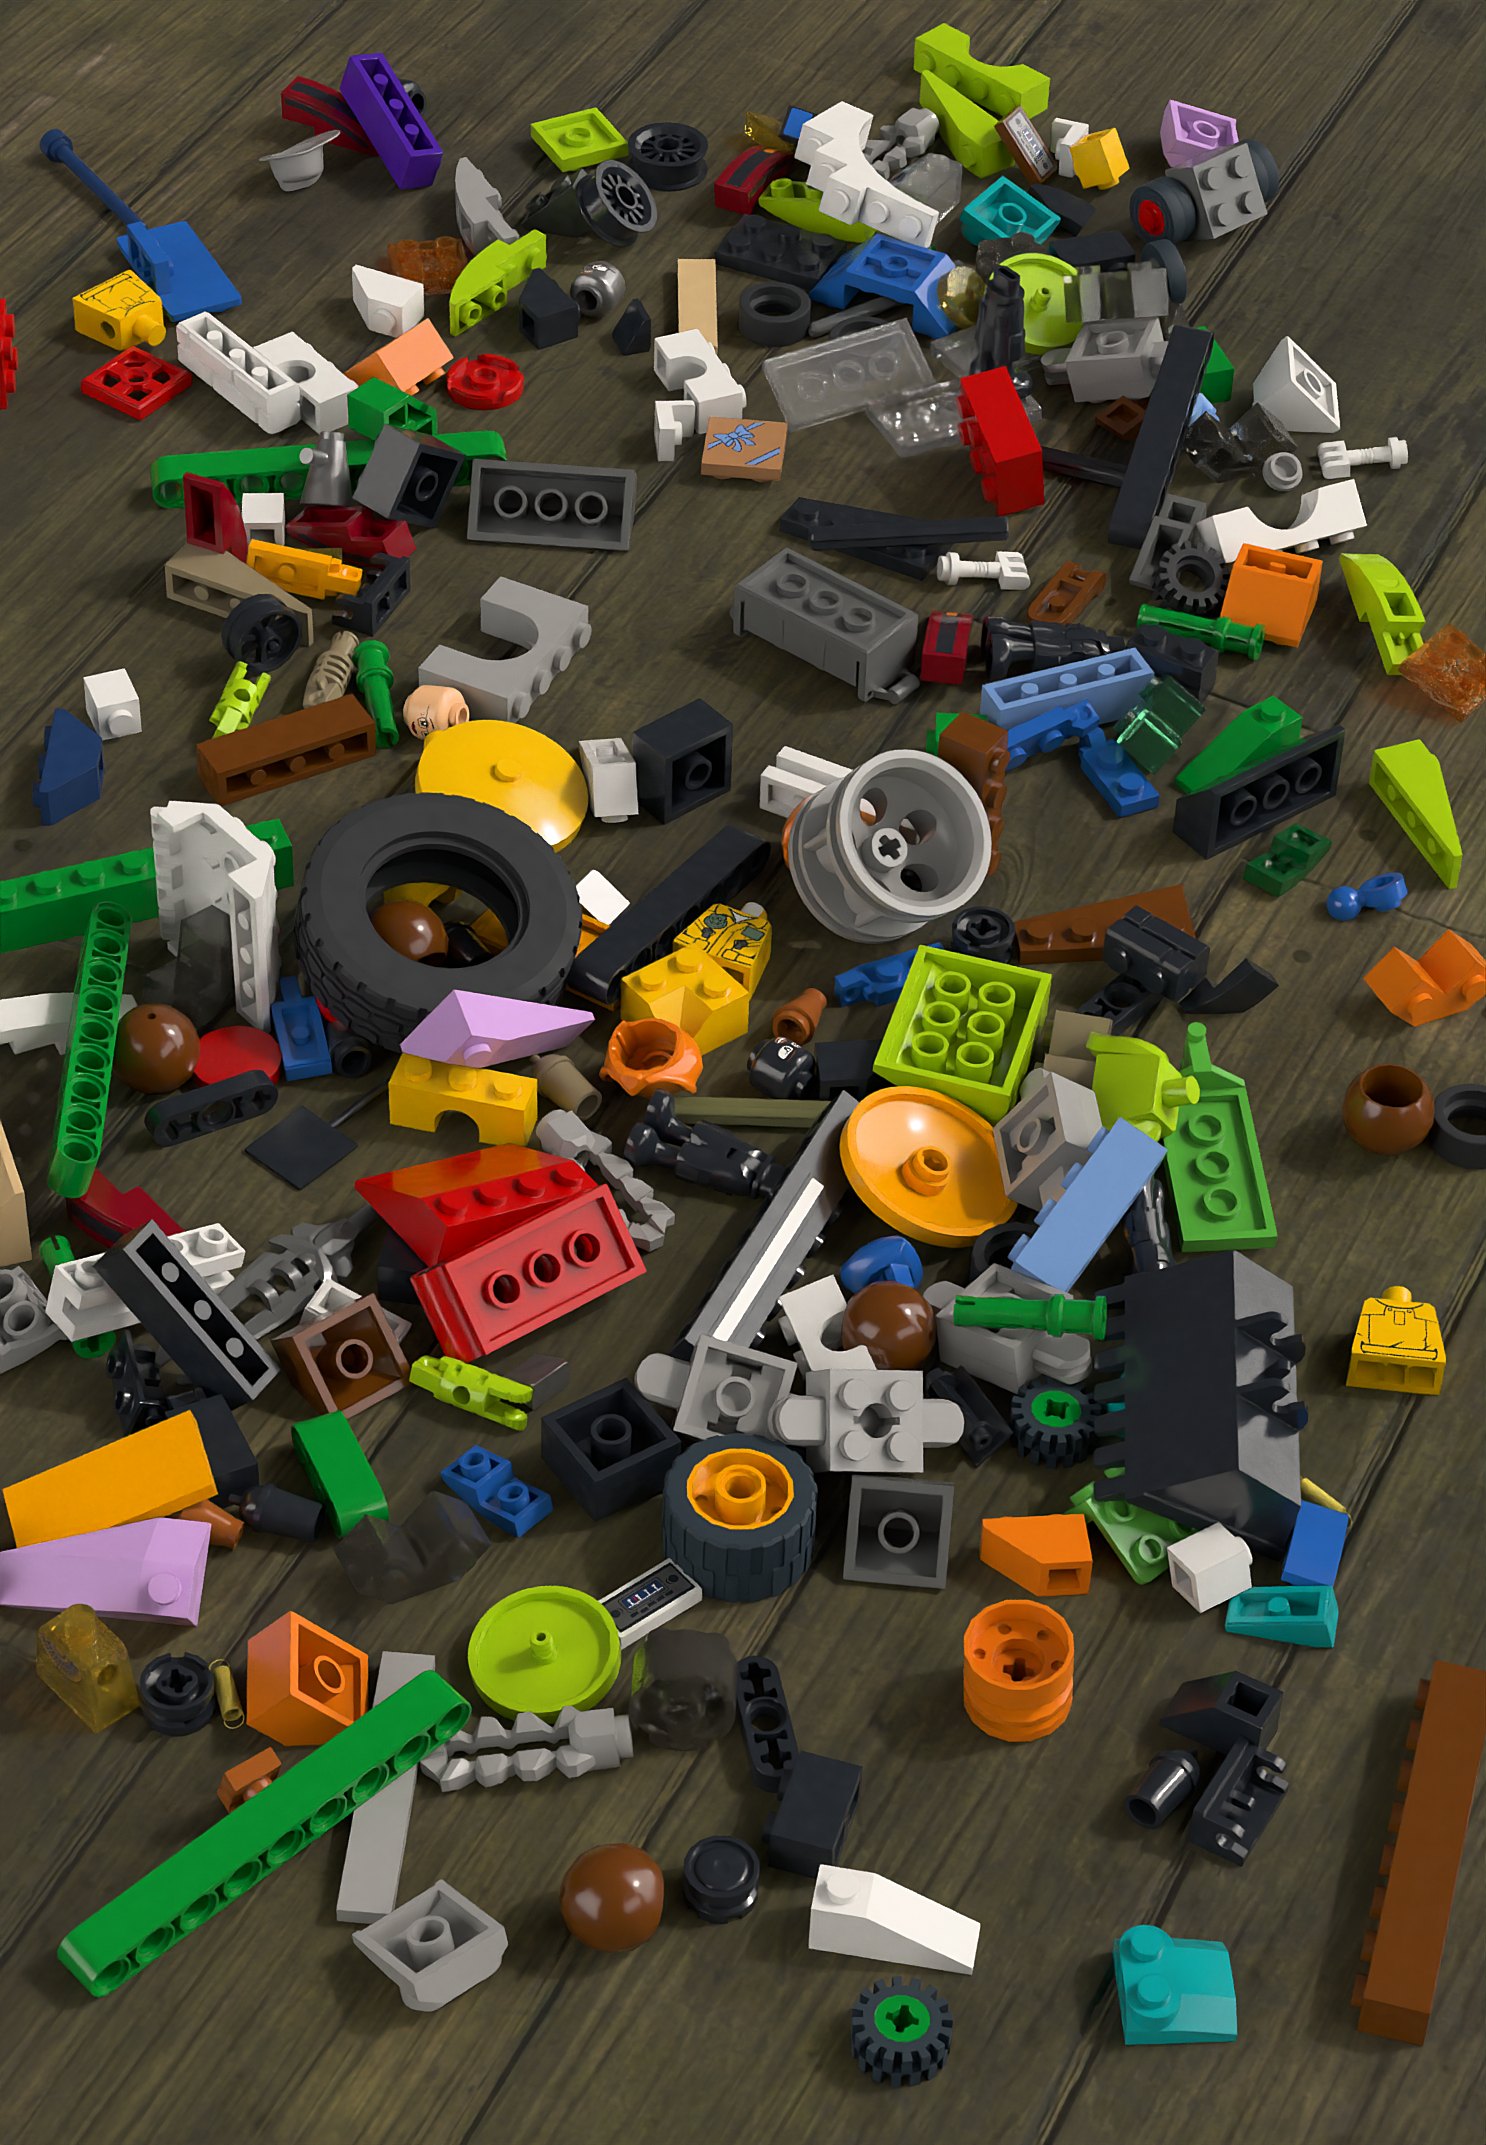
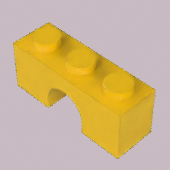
(497, 1101)

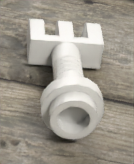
(1337, 460)
(1008, 568)

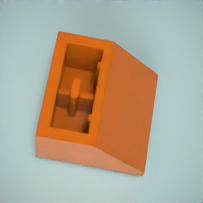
(1273, 591)

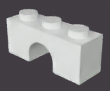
(692, 364)
(321, 385)
(815, 1323)

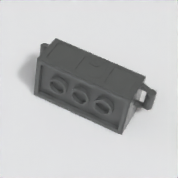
(830, 624)

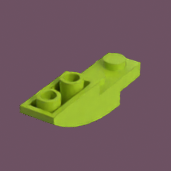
(800, 206)
(489, 276)
(1387, 604)

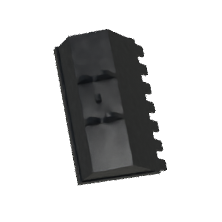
(1205, 1398)

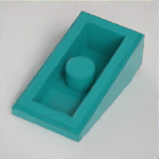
(1286, 1614)

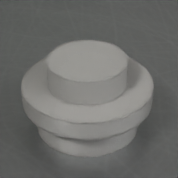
(1282, 471)

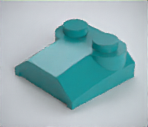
(1006, 211)
(1173, 1988)

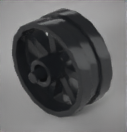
(256, 624)

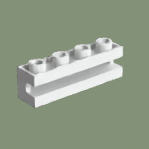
(802, 775)
(87, 1305)

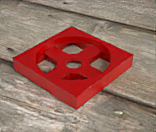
(136, 364)

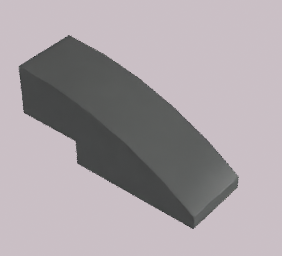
(1172, 526)

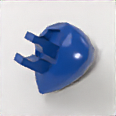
(883, 1261)

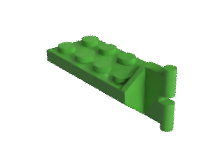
(1216, 1161)

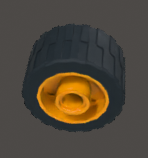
(739, 1516)

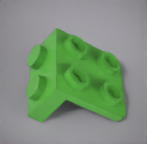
(1132, 1532)

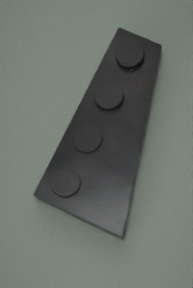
(907, 560)

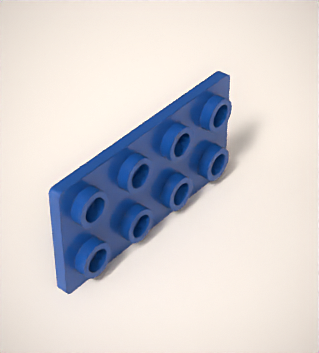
(178, 270)

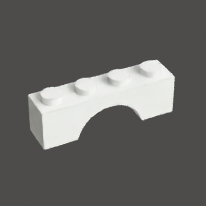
(1323, 514)

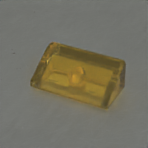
(766, 132)

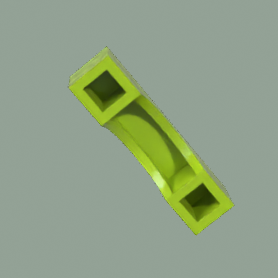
(998, 88)

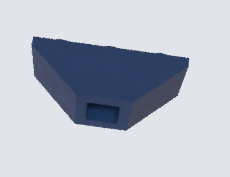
(69, 770)

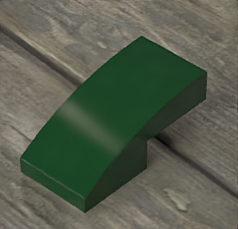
(1288, 861)

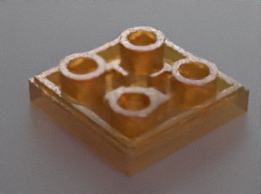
(429, 262)
(1449, 672)

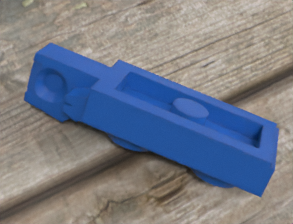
(1049, 731)
(1115, 775)
(876, 980)
(300, 1033)

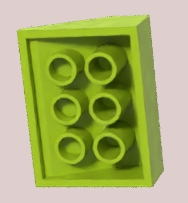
(965, 1029)

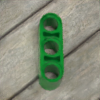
(338, 1471)

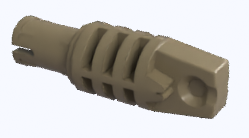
(331, 671)

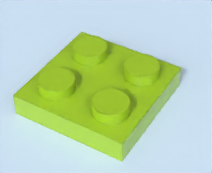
(579, 139)

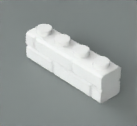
(238, 372)

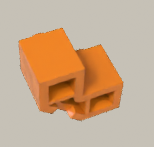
(1435, 986)

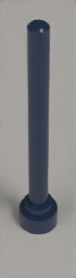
(59, 148)

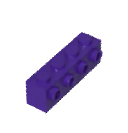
(391, 121)

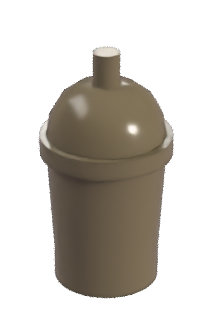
(565, 1085)

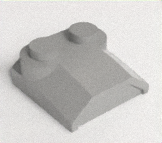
(434, 1946)

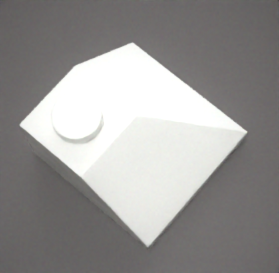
(1297, 391)

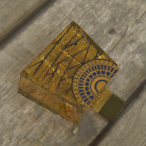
(74, 1654)

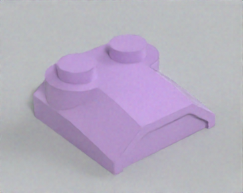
(1193, 131)

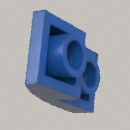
(494, 1492)
(1315, 1546)

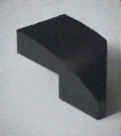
(1071, 209)
(1234, 994)

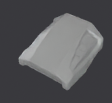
(23, 1320)

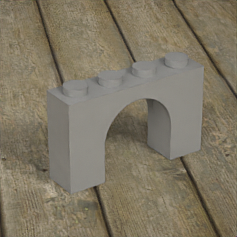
(524, 615)

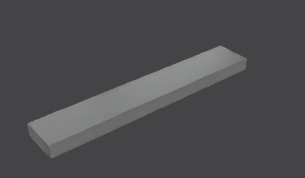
(382, 1822)

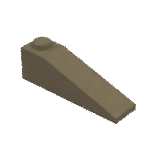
(222, 582)

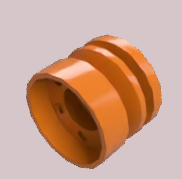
(1018, 1670)

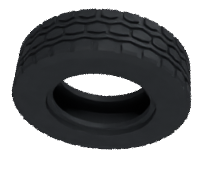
(442, 843)

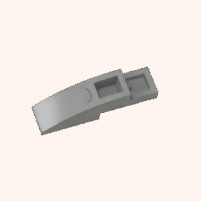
(479, 209)

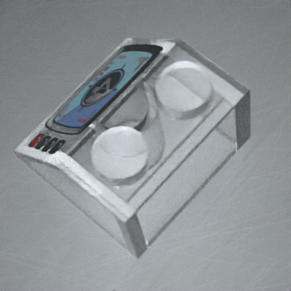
(932, 181)

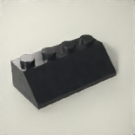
(1261, 793)

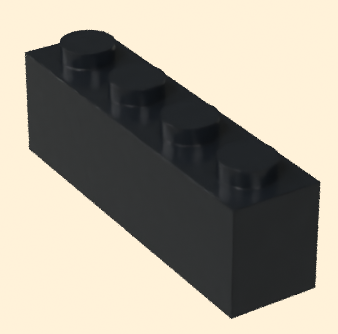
(186, 1316)

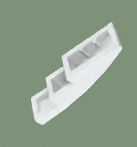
(41, 1020)

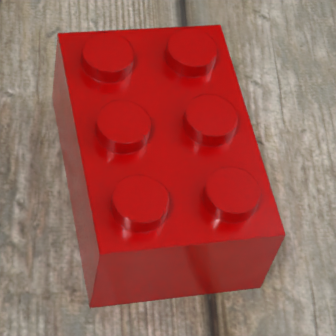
(1000, 441)

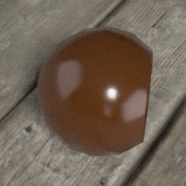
(412, 931)
(155, 1049)
(1388, 1109)
(891, 1323)
(612, 1897)

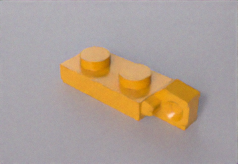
(303, 570)

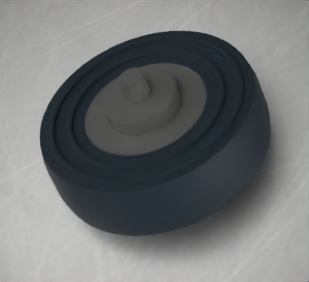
(1165, 255)

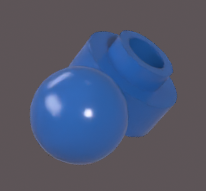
(1381, 892)

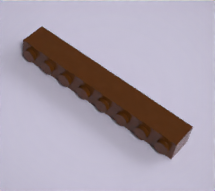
(1426, 1857)

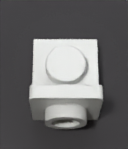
(1063, 135)
(672, 423)

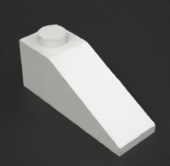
(609, 779)
(887, 1922)

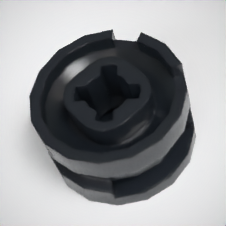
(983, 934)
(177, 1694)
(721, 1878)

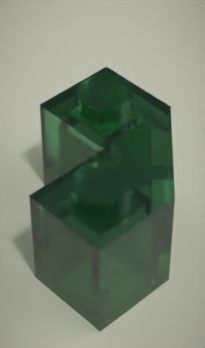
(1157, 723)

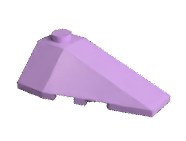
(492, 1030)
(122, 1572)

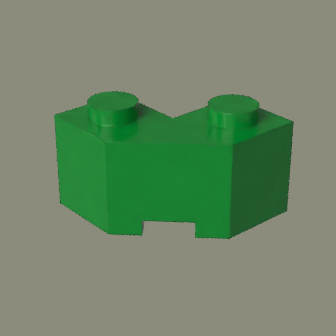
(381, 404)

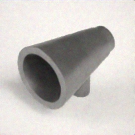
(328, 472)

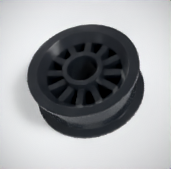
(668, 156)
(616, 203)

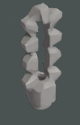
(912, 133)
(569, 1138)
(595, 1738)

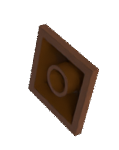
(344, 1358)

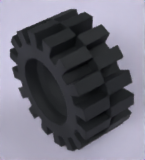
(1198, 563)

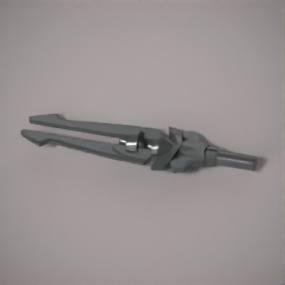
(305, 1261)

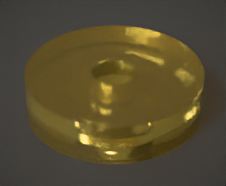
(961, 295)

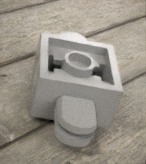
(1109, 360)
(1045, 1137)
(1003, 1354)
(718, 1391)
(865, 1421)

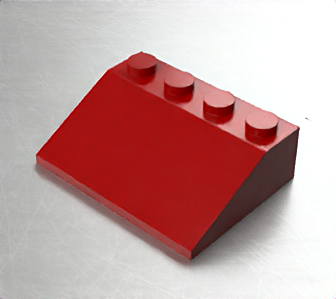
(469, 1196)

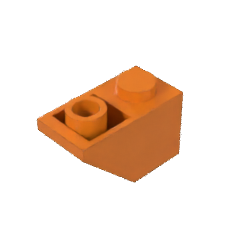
(1040, 1552)

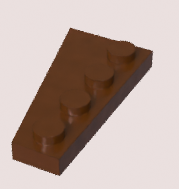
(1081, 931)

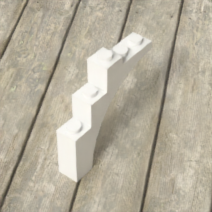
(851, 185)

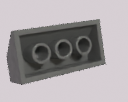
(552, 505)

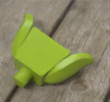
(1138, 1085)

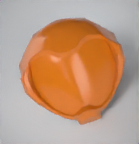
(651, 1057)

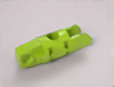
(238, 701)
(472, 1389)

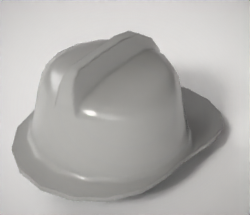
(301, 163)

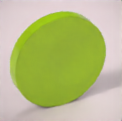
(1044, 302)
(544, 1653)

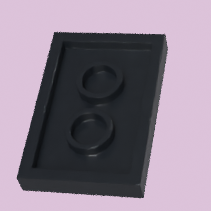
(779, 251)

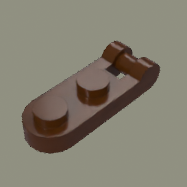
(1066, 594)

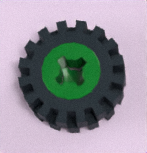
(1054, 1422)
(916, 2046)

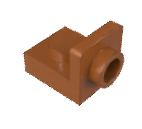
(248, 1779)

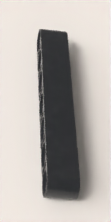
(1161, 435)
(650, 926)

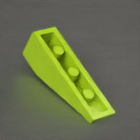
(965, 128)
(1415, 793)

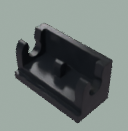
(376, 596)
(1239, 1802)

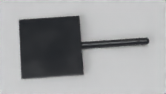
(306, 1145)

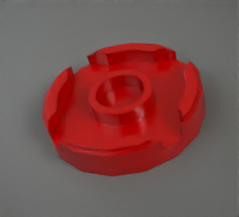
(485, 382)
(236, 1051)

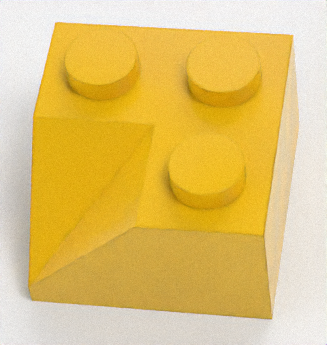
(692, 994)

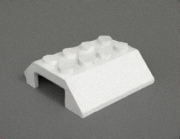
(214, 860)

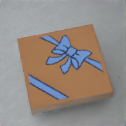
(744, 449)

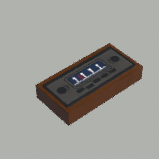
(1026, 146)

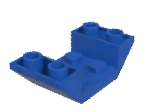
(894, 271)

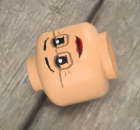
(434, 709)

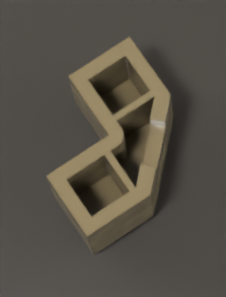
(1067, 1042)

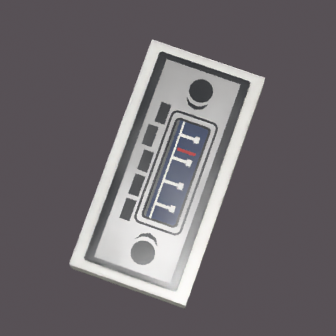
(651, 1601)

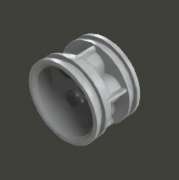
(853, 869)

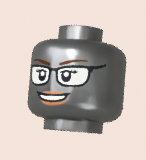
(597, 288)

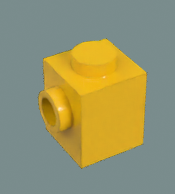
(1099, 159)

